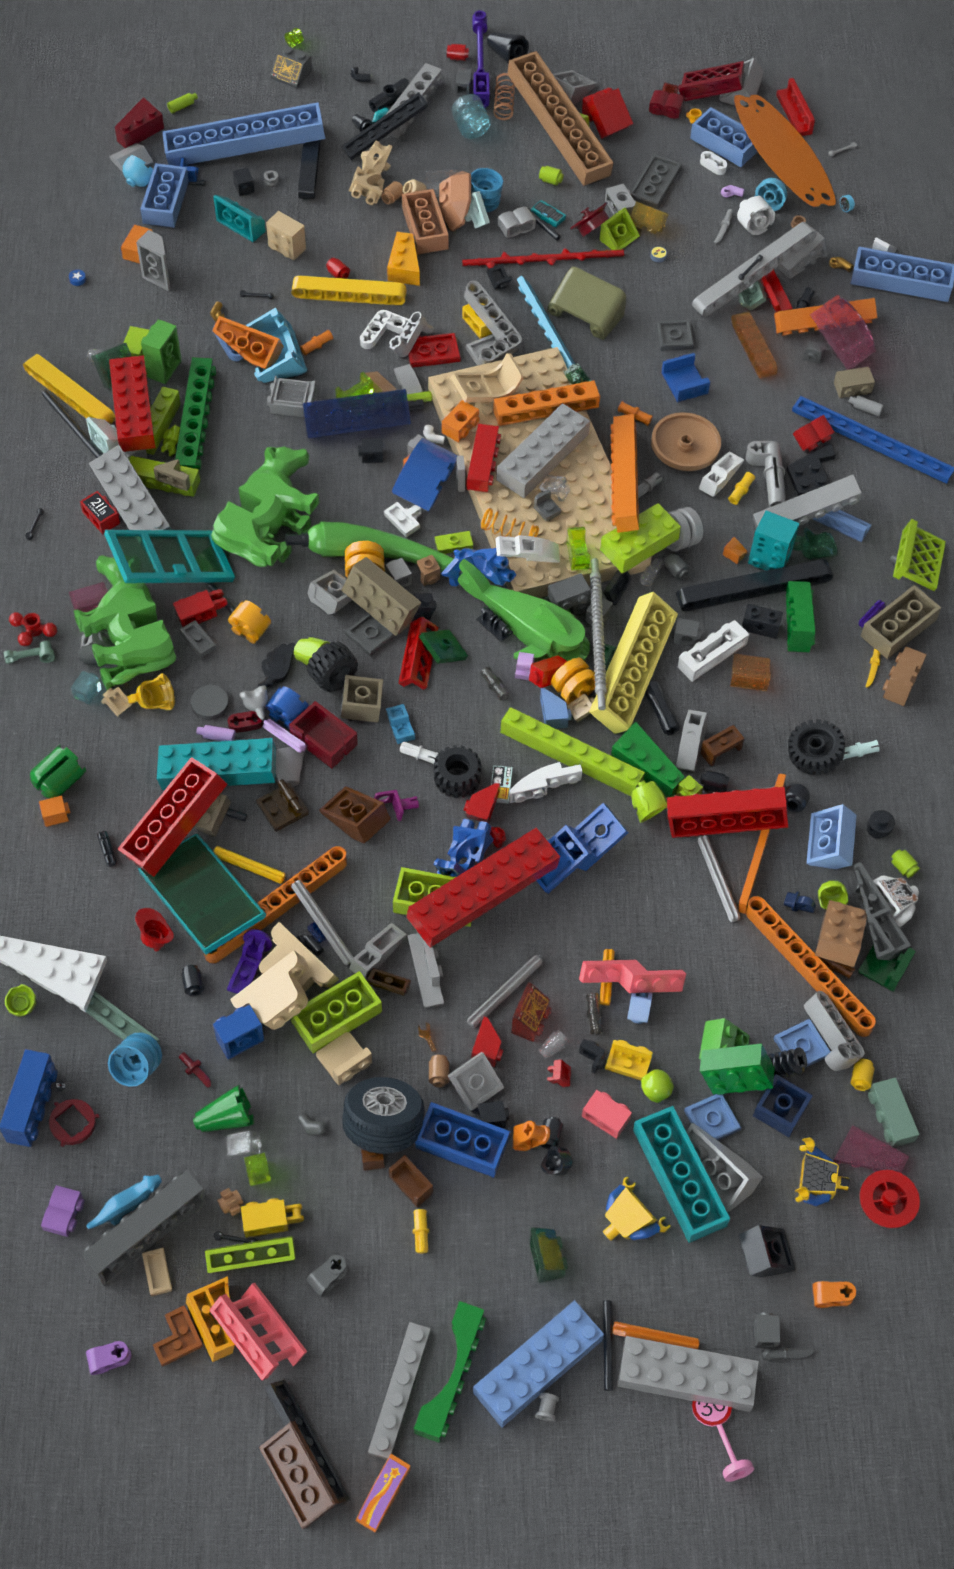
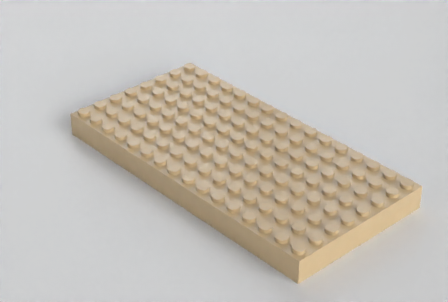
(584, 469)

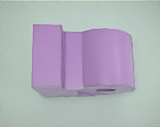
(523, 665)

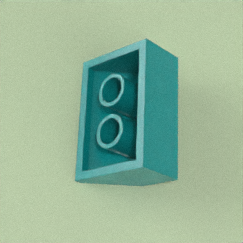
(238, 218)

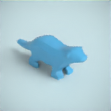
(126, 1201)

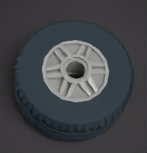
(383, 1115)

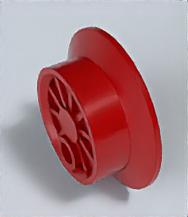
(889, 1198)

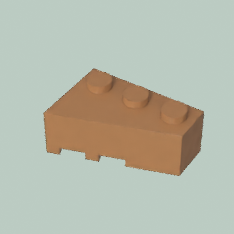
(903, 675)

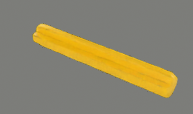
(249, 864)

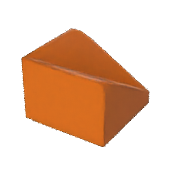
(734, 551)

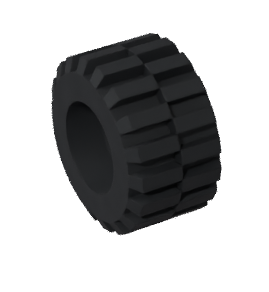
(331, 665)
(459, 758)

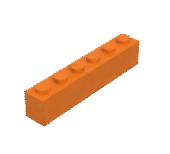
(801, 321)

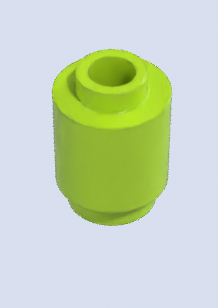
(551, 175)
(905, 863)

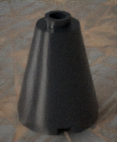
(508, 45)

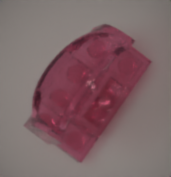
(844, 331)

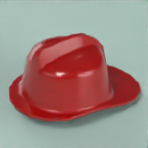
(153, 928)

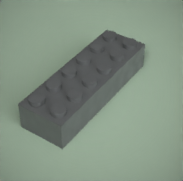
(144, 1227)

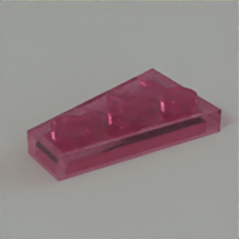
(869, 1152)

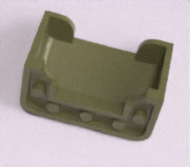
(589, 300)

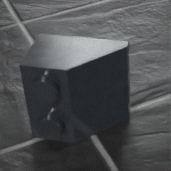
(766, 1251)

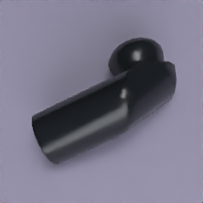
(311, 943)

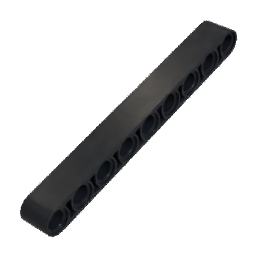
(752, 585)

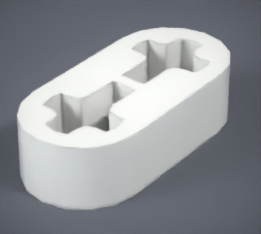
(713, 162)

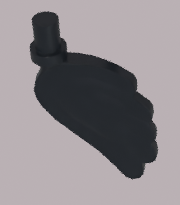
(277, 664)

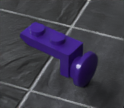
(253, 950)

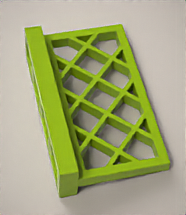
(907, 551)

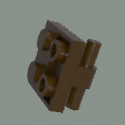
(282, 806)

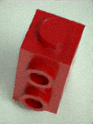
(543, 671)

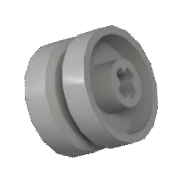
(691, 528)

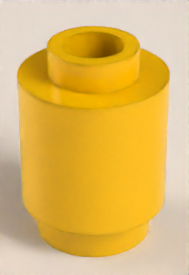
(862, 1075)

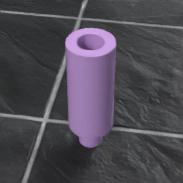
(216, 733)

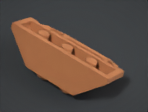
(455, 199)

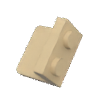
(344, 1058)

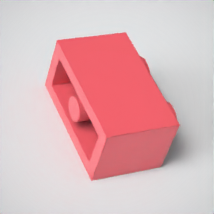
(607, 1113)

